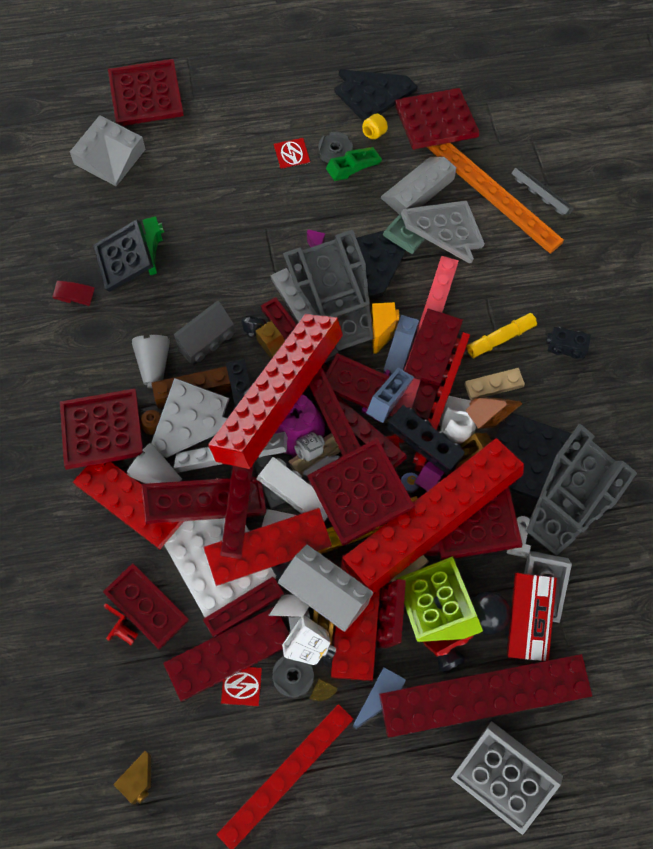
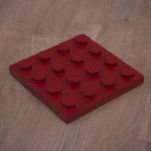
(145, 92)
(436, 118)
(100, 429)
(360, 491)
(486, 531)

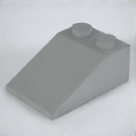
(551, 566)

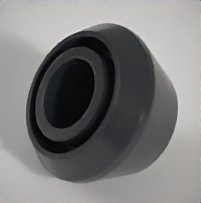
(251, 324)
(450, 660)

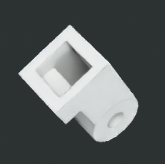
(524, 551)

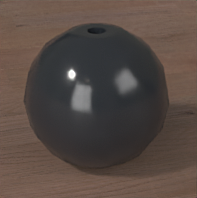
(491, 611)

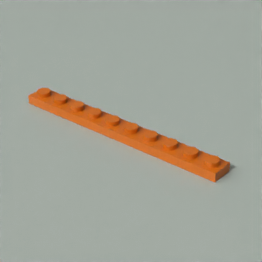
(499, 197)

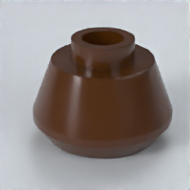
(149, 421)

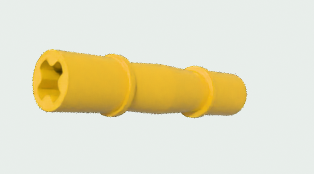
(501, 335)

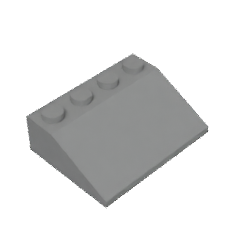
(507, 778)

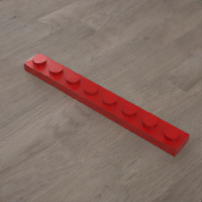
(443, 393)
(284, 777)

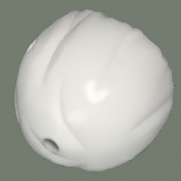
(457, 431)

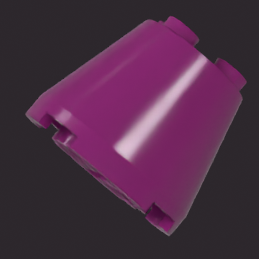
(301, 421)

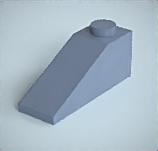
(401, 344)
(389, 395)
(385, 683)

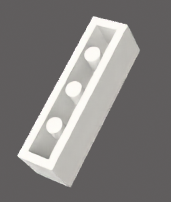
(290, 487)

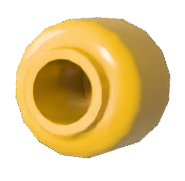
(374, 126)

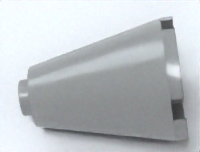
(151, 357)
(152, 467)

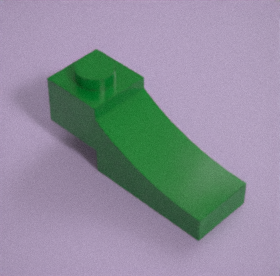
(352, 162)
(153, 236)

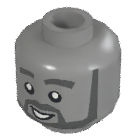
(309, 446)

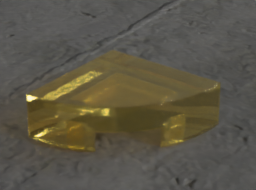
(322, 691)

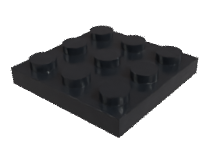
(123, 255)

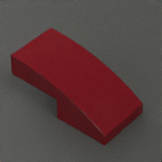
(72, 291)

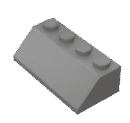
(420, 184)
(325, 587)

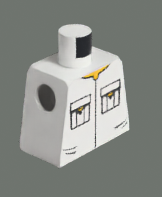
(308, 642)

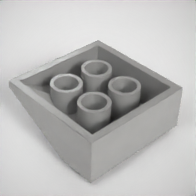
(107, 150)

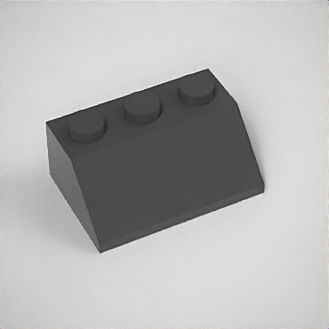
(204, 333)

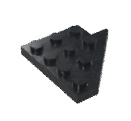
(372, 92)
(381, 261)

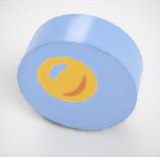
(408, 481)

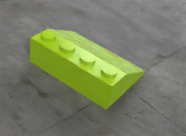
(457, 616)

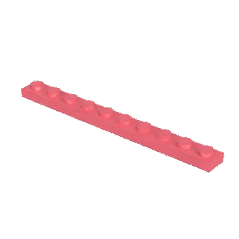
(436, 301)

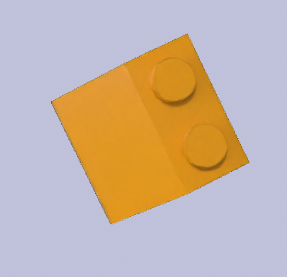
(384, 323)

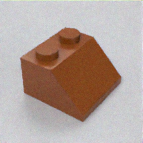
(490, 411)

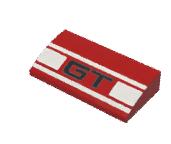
(531, 617)

